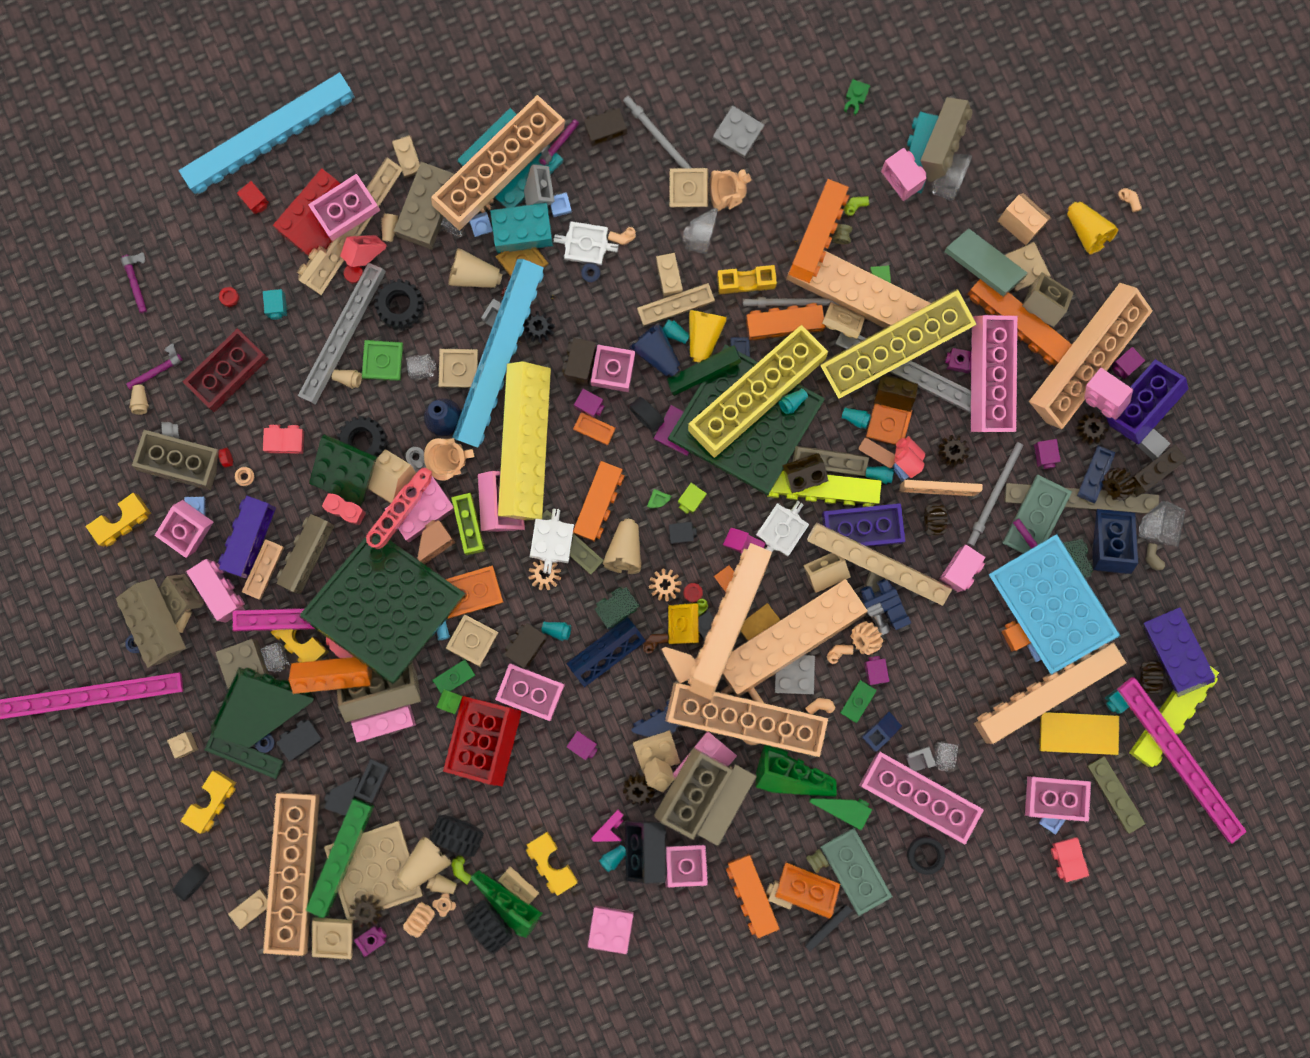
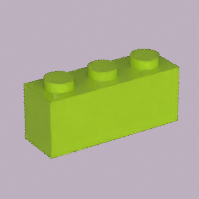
(468, 524)

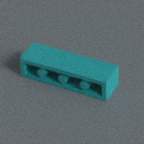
(923, 128)

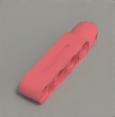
(398, 518)

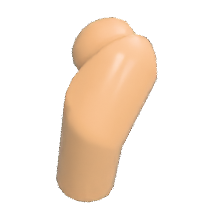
(1130, 197)
(623, 238)
(837, 651)
(822, 704)

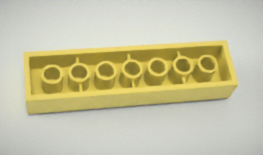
(898, 343)
(757, 391)
(524, 441)

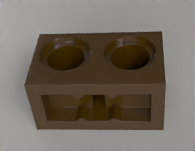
(804, 471)

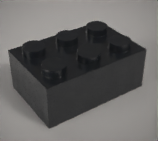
(645, 851)

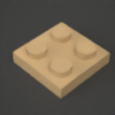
(689, 187)
(1029, 260)
(843, 320)
(457, 367)
(472, 640)
(656, 746)
(332, 938)

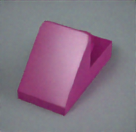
(739, 540)
(605, 832)

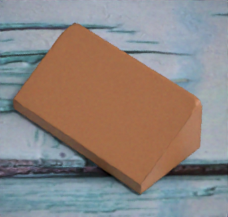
(877, 452)

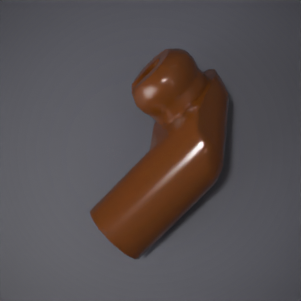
(652, 642)

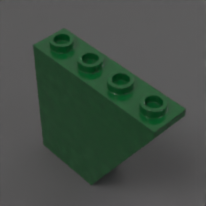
(256, 707)

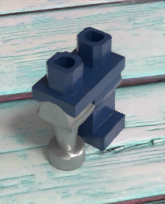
(884, 601)

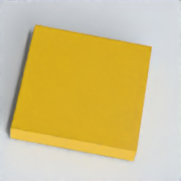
(683, 624)

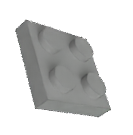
(738, 131)
(796, 677)

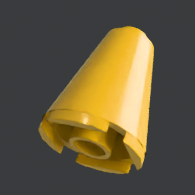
(1091, 227)
(704, 333)

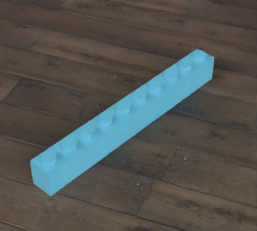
(267, 133)
(498, 352)

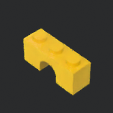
(755, 280)
(133, 512)
(307, 652)
(219, 788)
(558, 879)

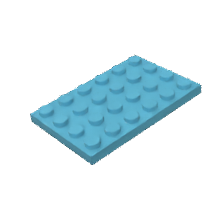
(1054, 604)

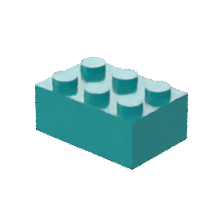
(521, 227)

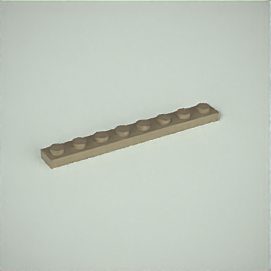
(1142, 504)

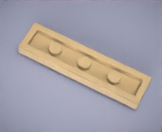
(676, 305)

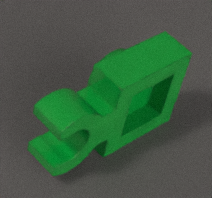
(856, 94)

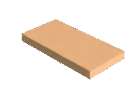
(941, 488)

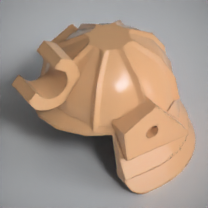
(728, 188)
(445, 458)

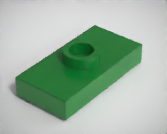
(454, 677)
(858, 701)

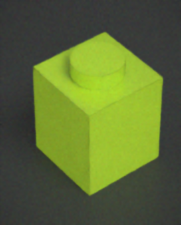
(691, 499)

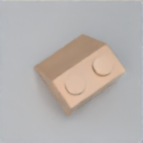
(1023, 218)

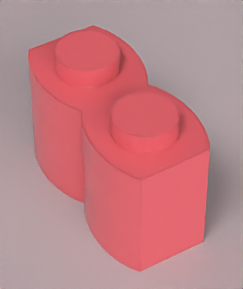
(285, 440)
(909, 457)
(347, 510)
(1070, 859)

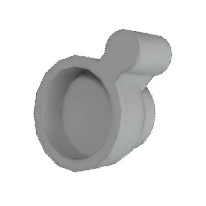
(170, 429)

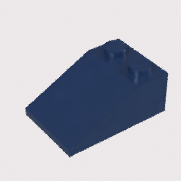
(1115, 542)

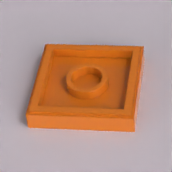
(888, 424)

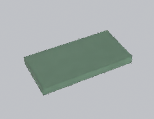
(986, 262)
(1038, 513)
(856, 871)

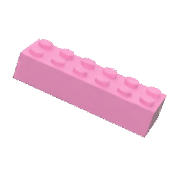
(994, 374)
(921, 797)

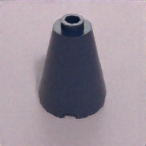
(656, 350)
(442, 416)

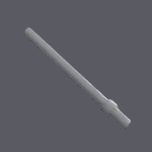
(638, 112)
(762, 302)
(979, 527)

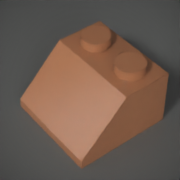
(434, 541)

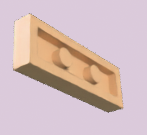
(263, 569)

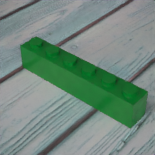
(339, 858)

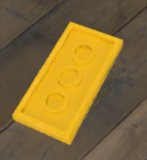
(1079, 733)

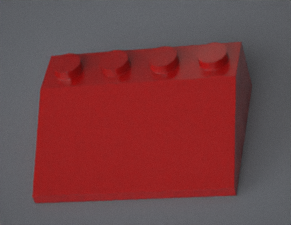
(299, 222)
(482, 741)

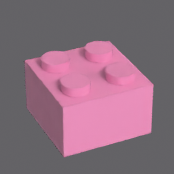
(904, 174)
(613, 368)
(1108, 394)
(184, 528)
(962, 568)
(686, 866)
(610, 929)

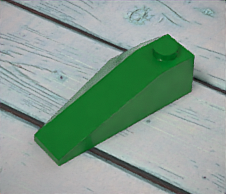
(786, 775)
(513, 910)

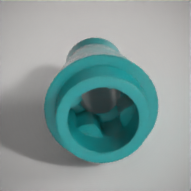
(675, 331)
(792, 401)
(857, 417)
(880, 473)
(558, 630)
(612, 858)

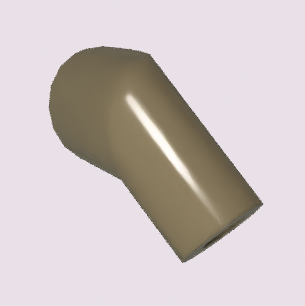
(1152, 559)

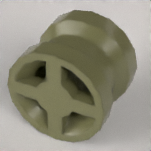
(842, 234)
(817, 861)

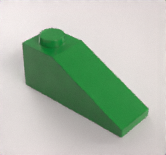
(848, 810)

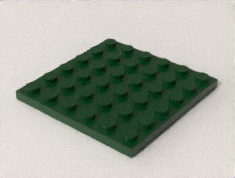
(761, 449)
(382, 607)

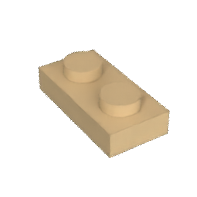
(406, 155)
(307, 270)
(518, 886)
(249, 909)

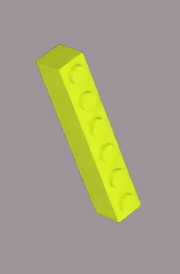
(838, 489)
(1175, 712)

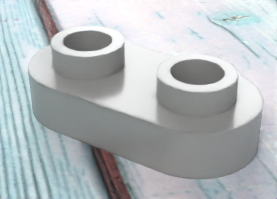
(416, 464)

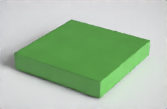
(382, 360)

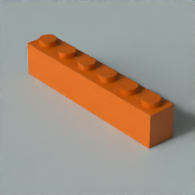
(818, 231)
(1030, 328)

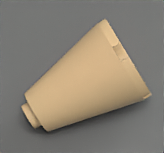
(473, 272)
(624, 549)
(422, 865)

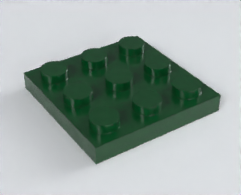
(342, 470)

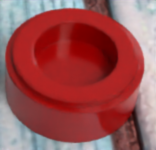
(353, 274)
(229, 296)
(225, 457)
(693, 592)

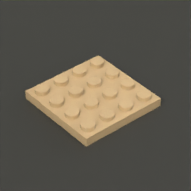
(375, 869)

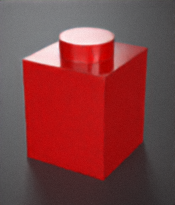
(253, 198)

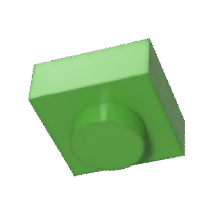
(449, 701)

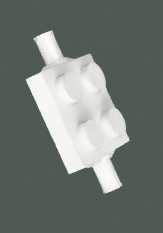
(586, 243)
(783, 529)
(551, 541)

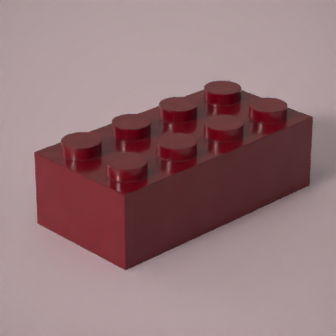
(225, 370)

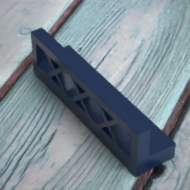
(603, 649)

